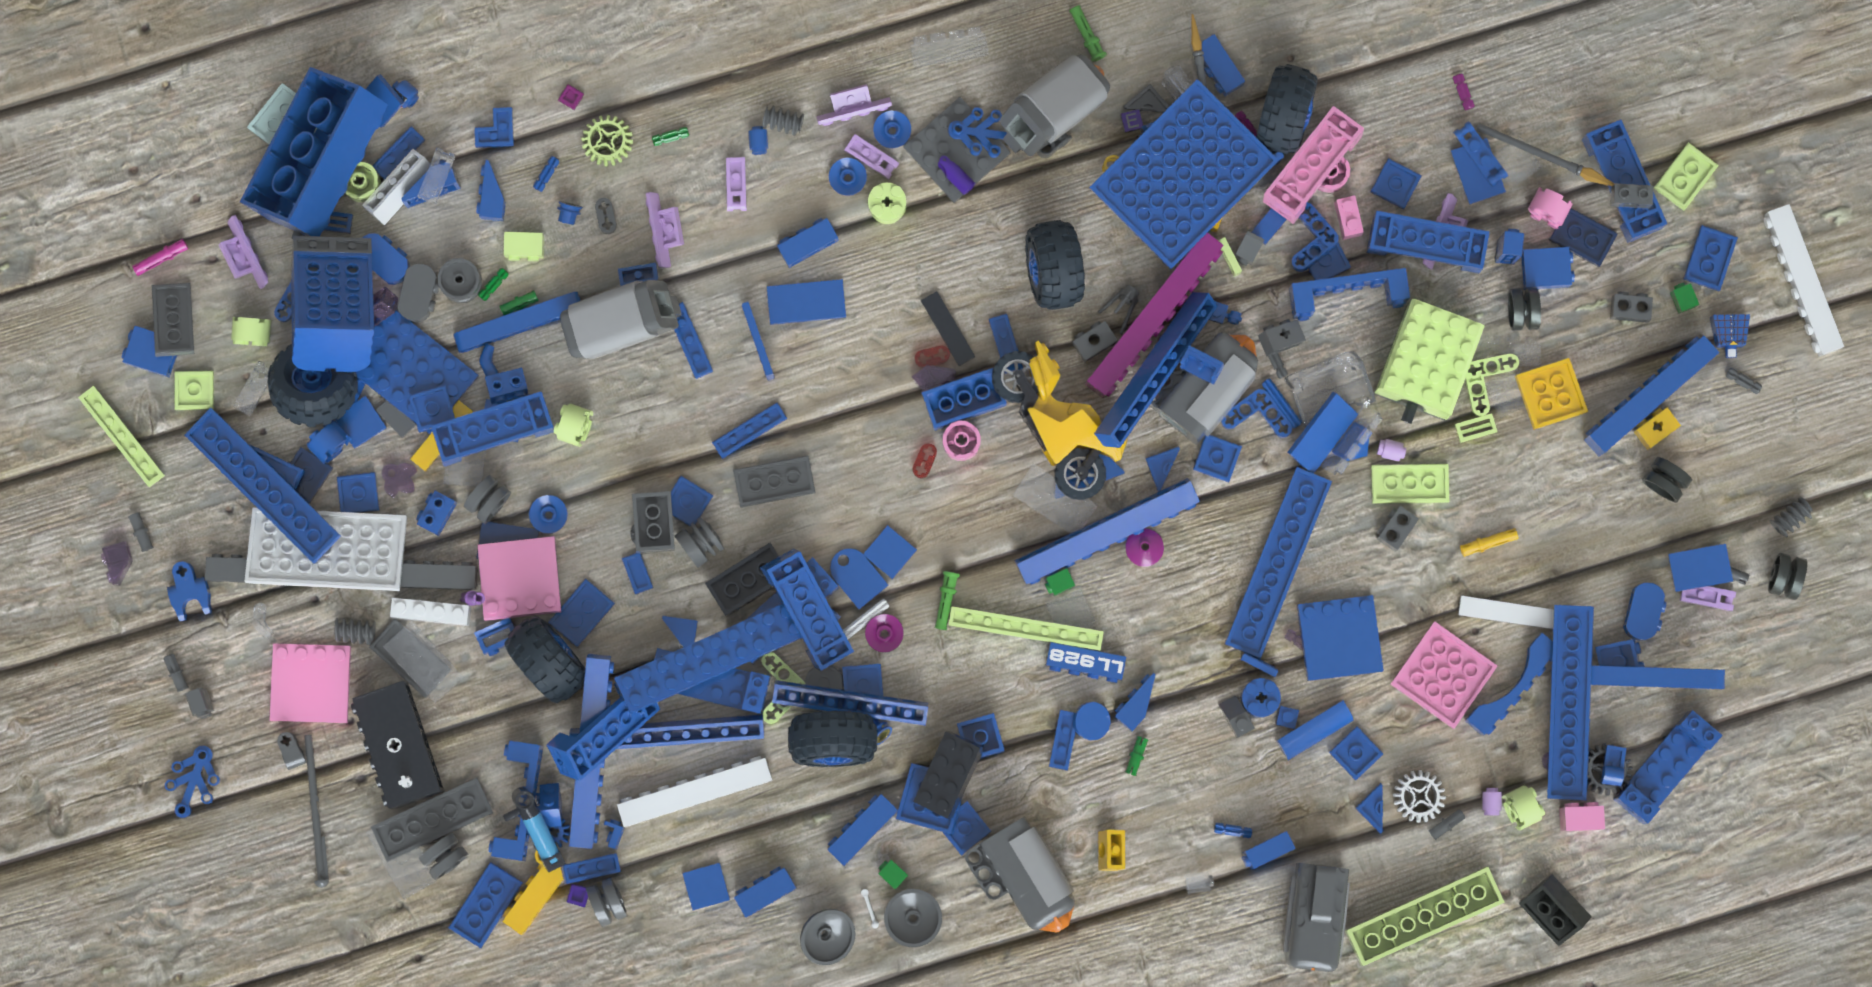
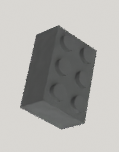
(653, 522)

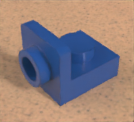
(615, 836)

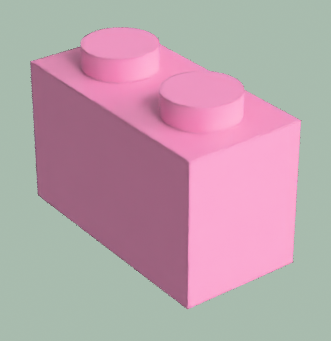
(1349, 217)

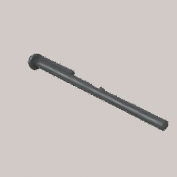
(319, 842)

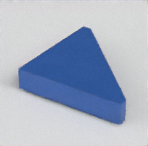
(1160, 466)
(683, 629)
(1372, 808)

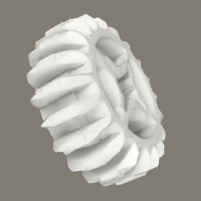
(1429, 783)

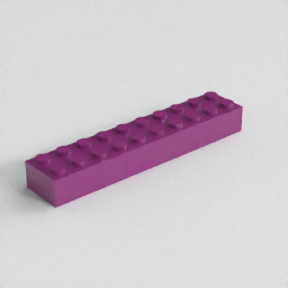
(1154, 314)

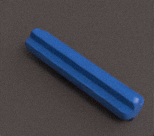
(1281, 402)

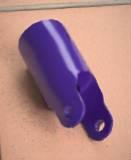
(956, 175)

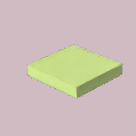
(194, 390)

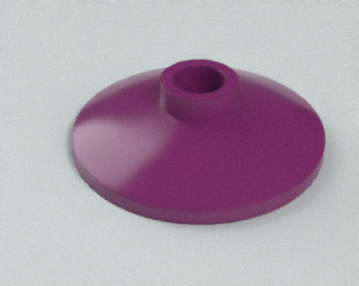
(1138, 555)
(877, 625)

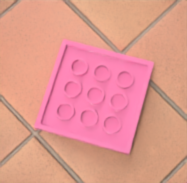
(519, 578)
(1444, 675)
(310, 683)

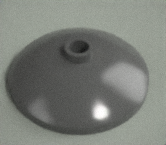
(898, 922)
(834, 943)

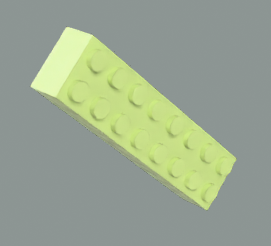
(1424, 916)

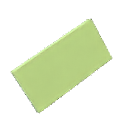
(1410, 483)

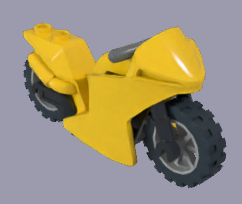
(1056, 424)

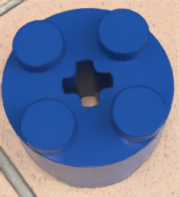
(328, 442)
(1267, 689)

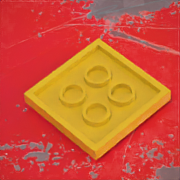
(1551, 393)

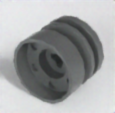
(699, 542)

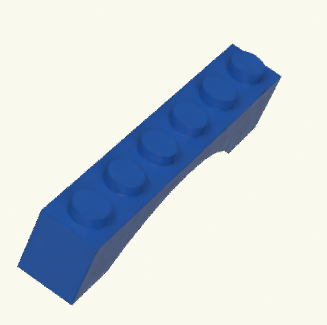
(1486, 715)

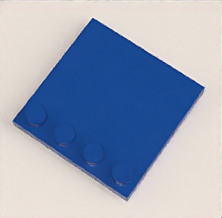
(1340, 638)

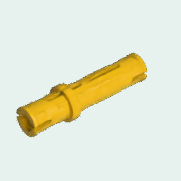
(1480, 545)

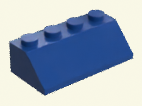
(962, 399)

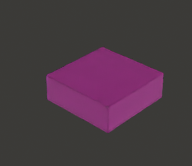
(571, 97)

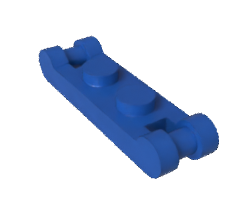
(1480, 154)

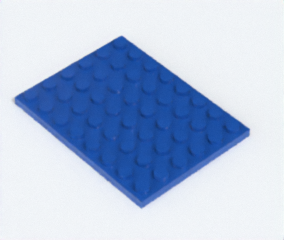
(1183, 174)

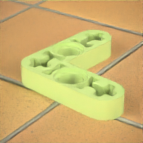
(1479, 379)
(793, 677)

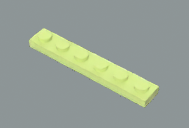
(121, 436)

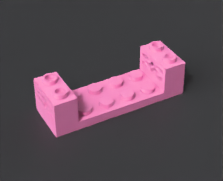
(1312, 164)

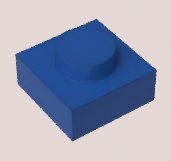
(1287, 717)

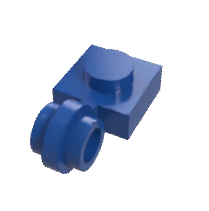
(1220, 313)

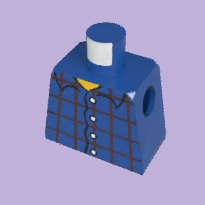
(1730, 332)

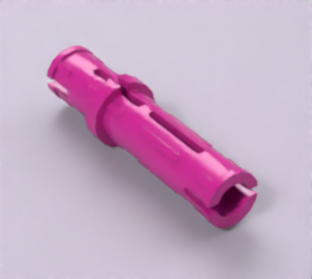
(163, 255)

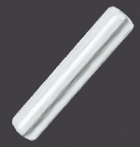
(863, 620)

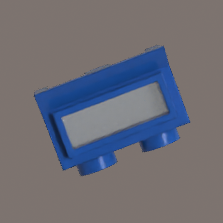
(494, 636)

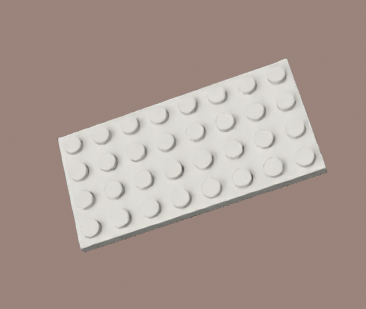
(362, 558)

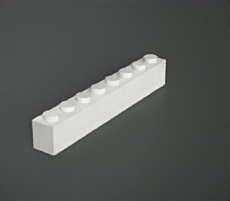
(1803, 280)
(694, 792)

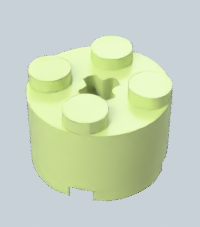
(371, 182)
(897, 204)
(251, 330)
(573, 424)
(1523, 807)

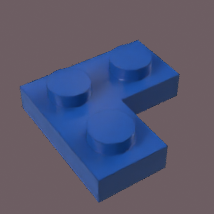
(499, 135)

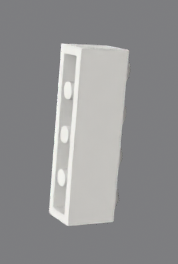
(387, 197)
(430, 611)

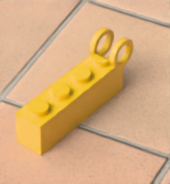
(533, 899)

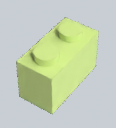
(523, 245)

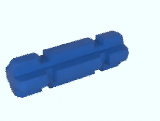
(546, 173)
(1233, 830)

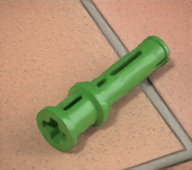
(1091, 41)
(948, 590)

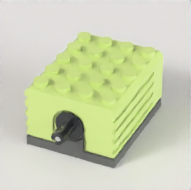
(1428, 360)

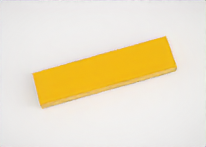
(428, 450)

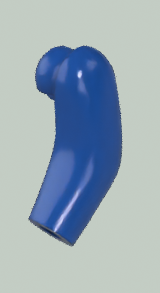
(486, 360)

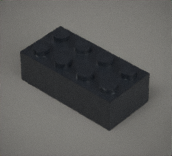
(742, 581)
(949, 774)

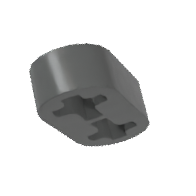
(601, 217)

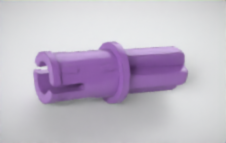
(472, 598)

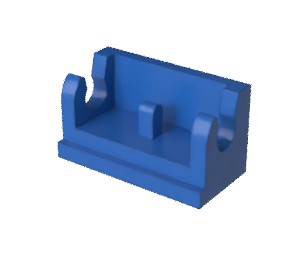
(1201, 365)

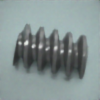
(782, 120)
(1792, 517)
(354, 632)

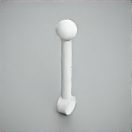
(864, 893)

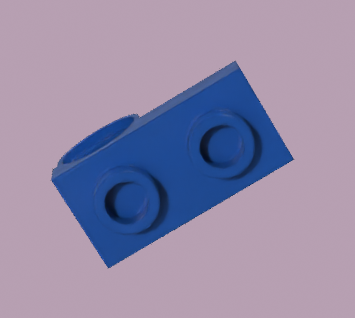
(1613, 766)

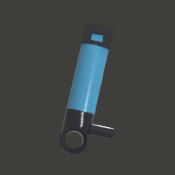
(537, 829)

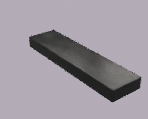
(947, 328)

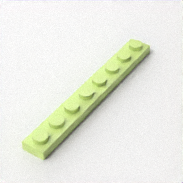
(1026, 628)

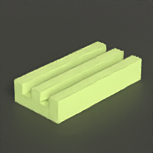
(1230, 258)
(1460, 433)

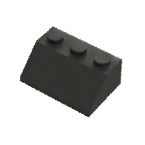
(1555, 910)

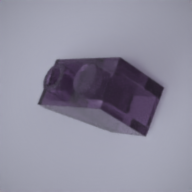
(384, 305)
(933, 377)
(118, 561)

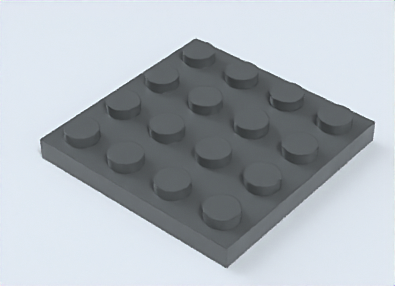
(936, 142)

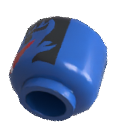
(407, 93)

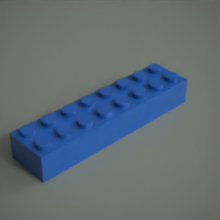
(1646, 399)

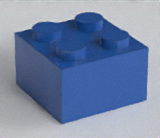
(984, 733)

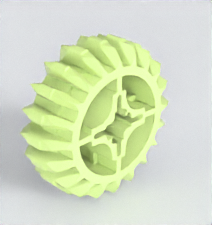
(600, 146)

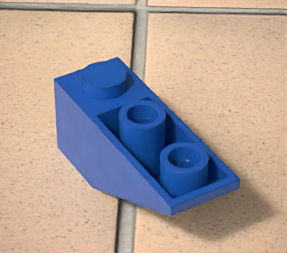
(492, 200)
(1135, 709)

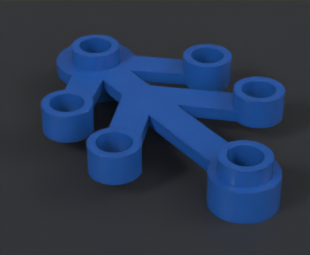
(981, 132)
(194, 778)

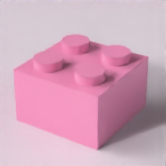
(1582, 818)

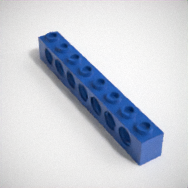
(842, 700)

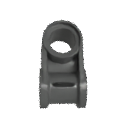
(1056, 145)
(292, 754)

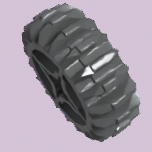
(1591, 765)

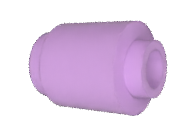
(1391, 450)
(1492, 802)

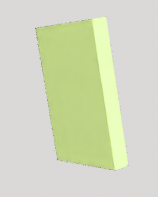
(1686, 176)

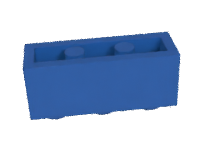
(1220, 67)
(807, 242)
(1509, 247)

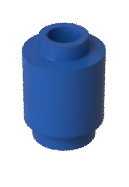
(758, 140)

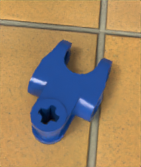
(187, 589)

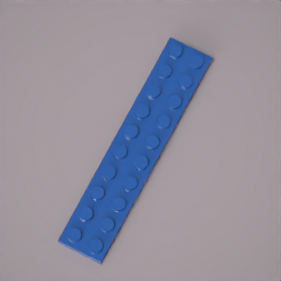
(263, 485)
(1278, 562)
(707, 658)
(1570, 702)

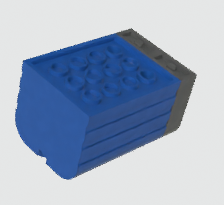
(331, 303)

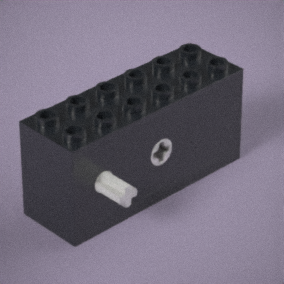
(392, 717)

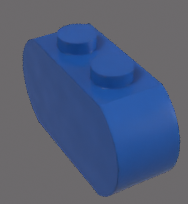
(386, 260)
(1644, 611)

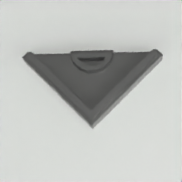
(1147, 100)

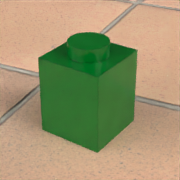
(1684, 297)
(1059, 582)
(892, 873)

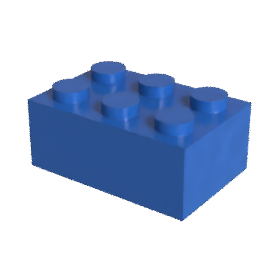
(764, 891)

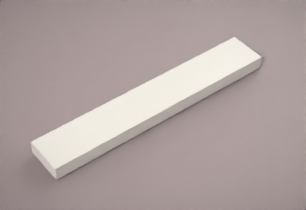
(1506, 612)

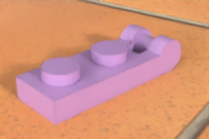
(871, 156)
(736, 183)
(1709, 597)

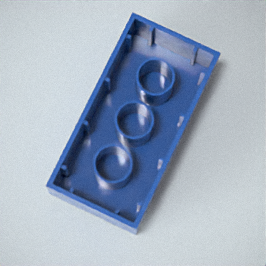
(307, 171)

